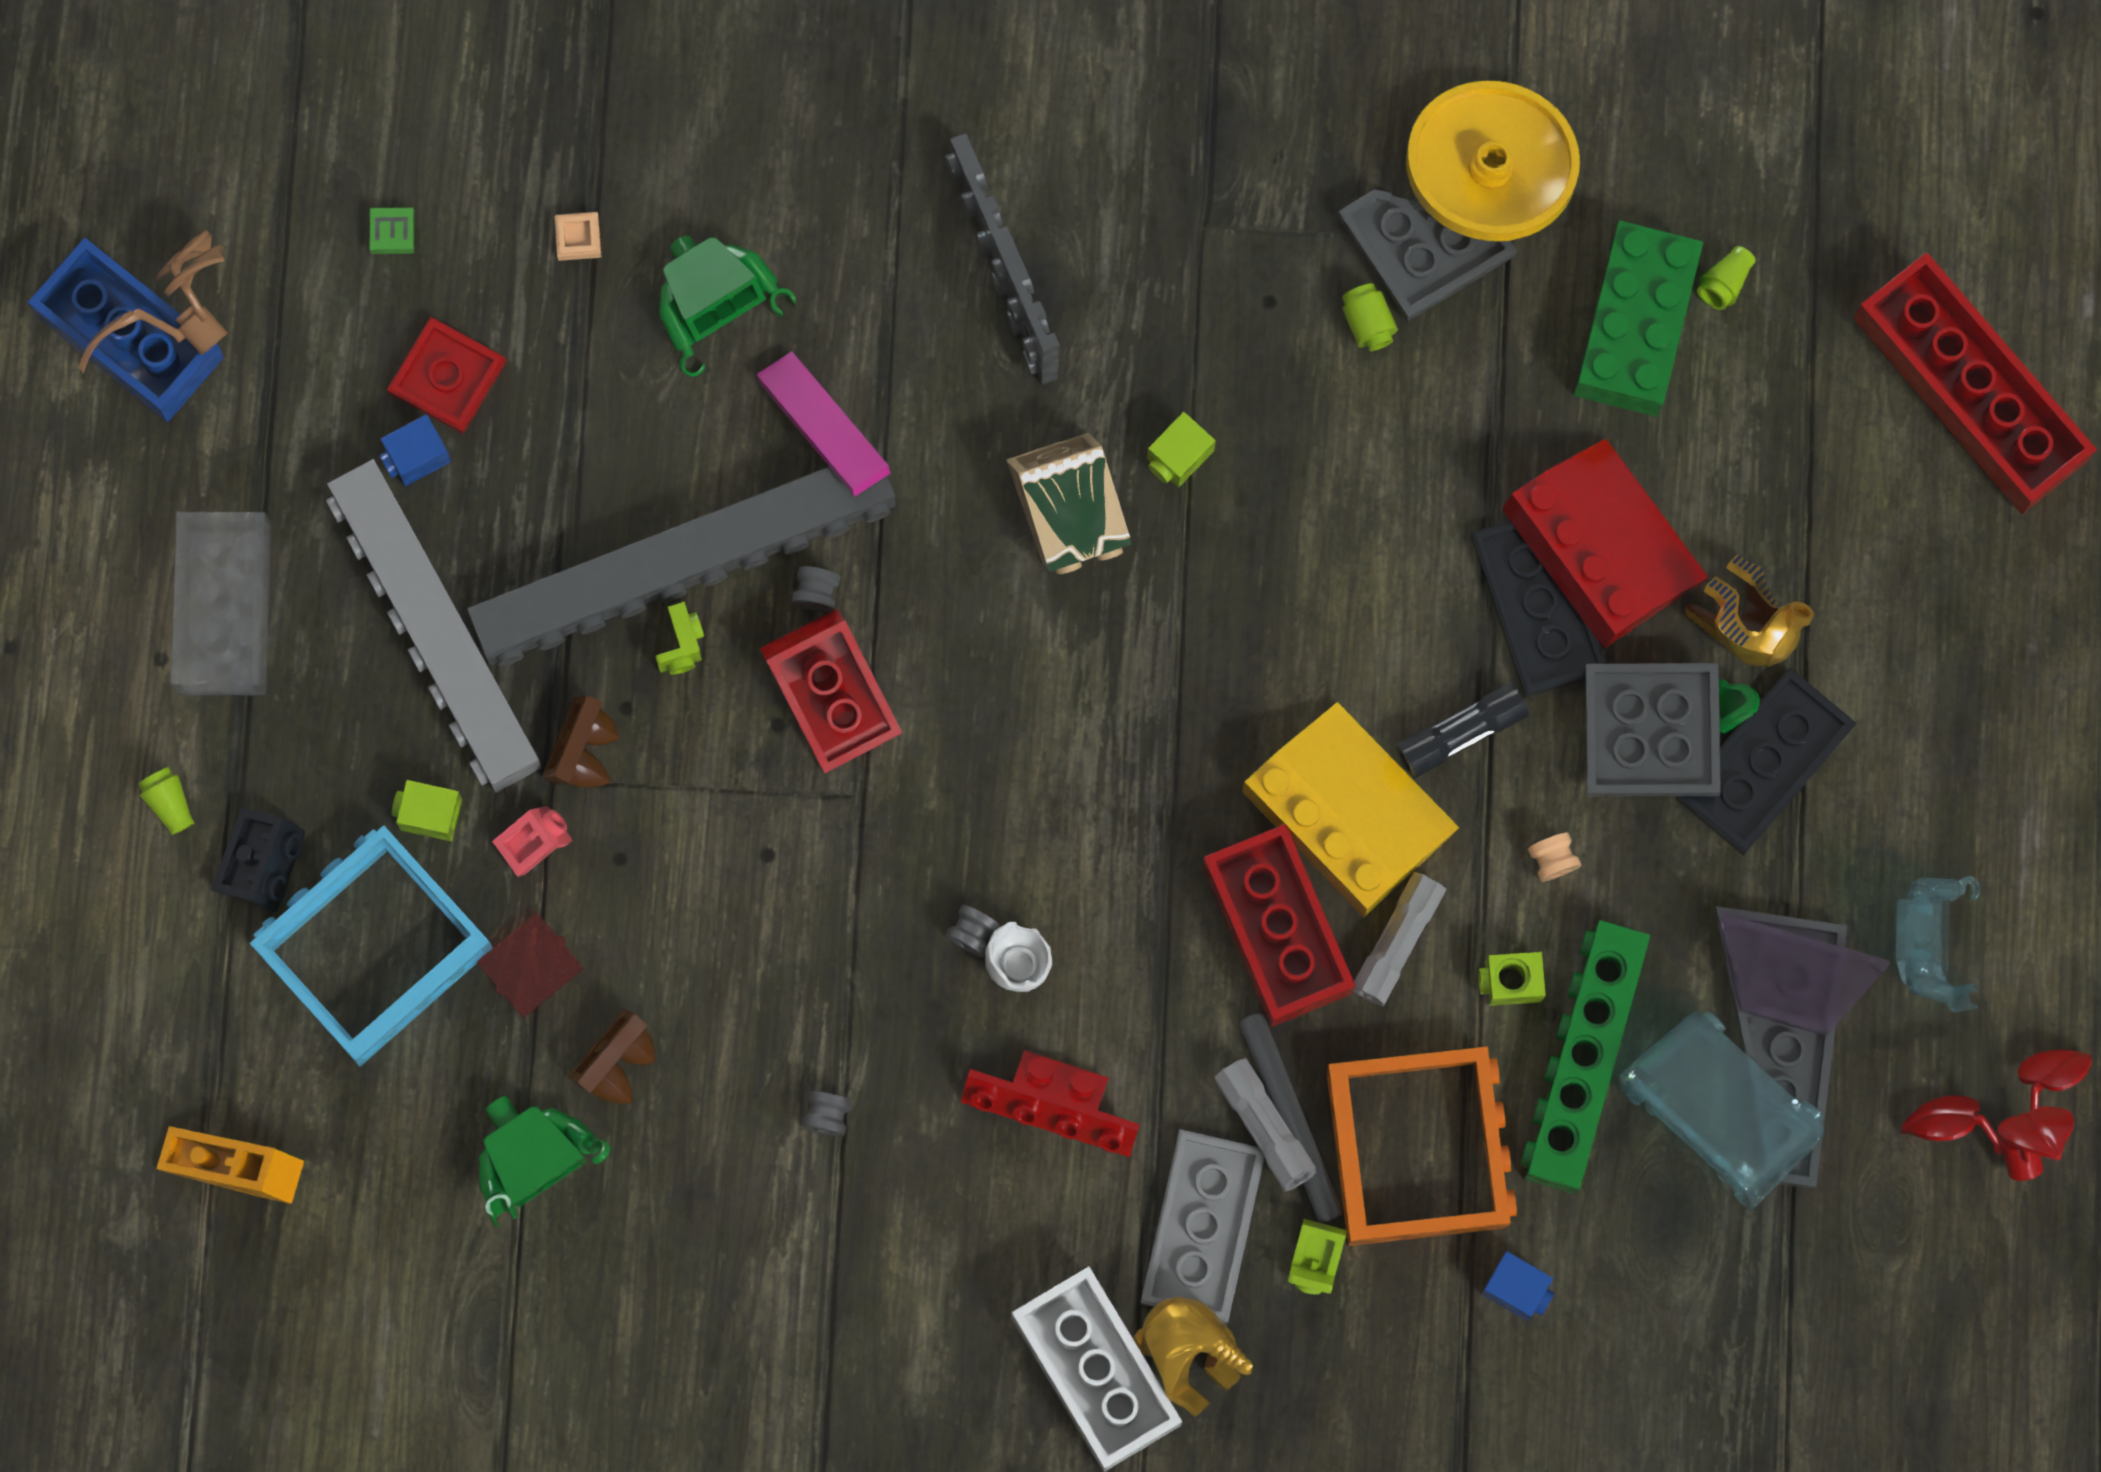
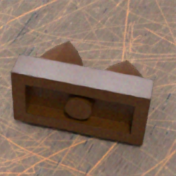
(569, 760)
(599, 1069)

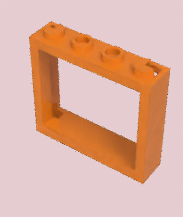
(1347, 1156)

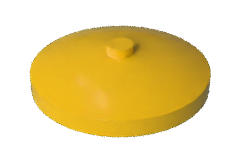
(1492, 160)

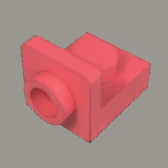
(532, 839)

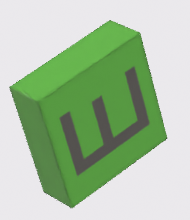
(392, 230)

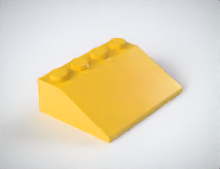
(1349, 808)

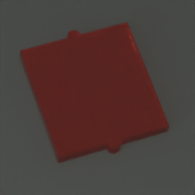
(530, 965)

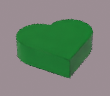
(1736, 704)

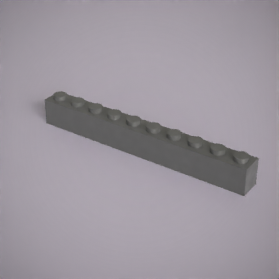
(672, 562)

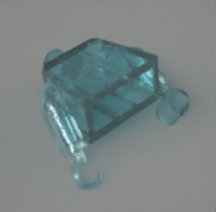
(1923, 940)

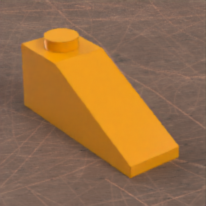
(231, 1164)

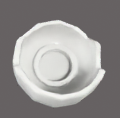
(1018, 958)

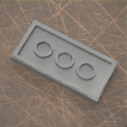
(1204, 1222)

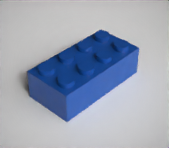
(143, 359)

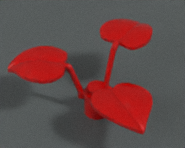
(2022, 1136)

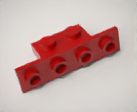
(1055, 1100)

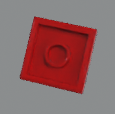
(446, 375)

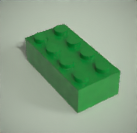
(1638, 318)

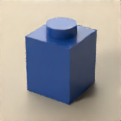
(414, 451)
(1519, 1287)

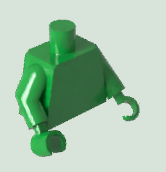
(710, 288)
(530, 1154)

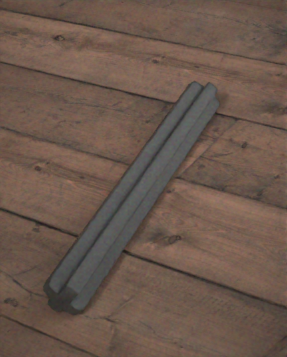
(1286, 1103)

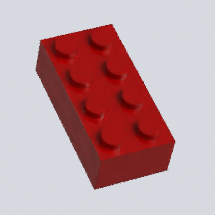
(1278, 925)

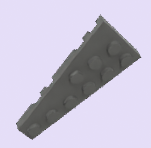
(1009, 271)

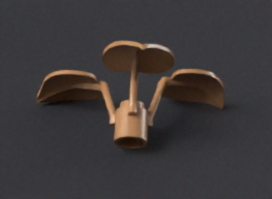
(196, 322)

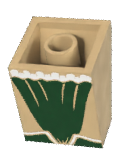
(1070, 503)

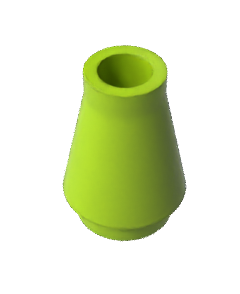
(1725, 280)
(167, 800)

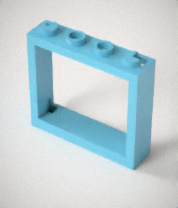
(335, 879)

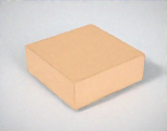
(578, 236)

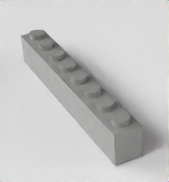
(434, 627)

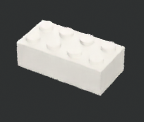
(1096, 1369)

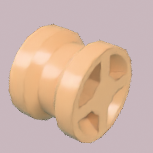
(1554, 857)

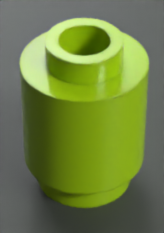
(1369, 317)

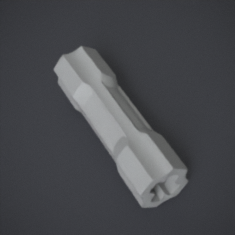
(1399, 937)
(1248, 1098)

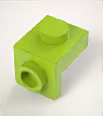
(687, 630)
(1316, 1257)

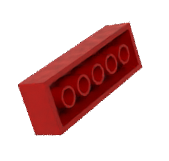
(1974, 383)

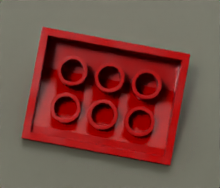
(1603, 541)

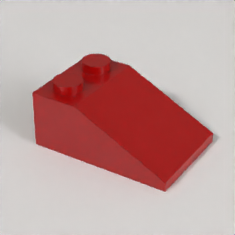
(831, 690)

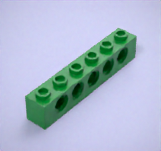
(1626, 951)

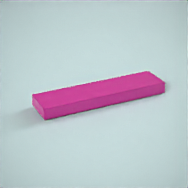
(823, 424)

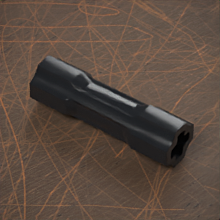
(1436, 744)

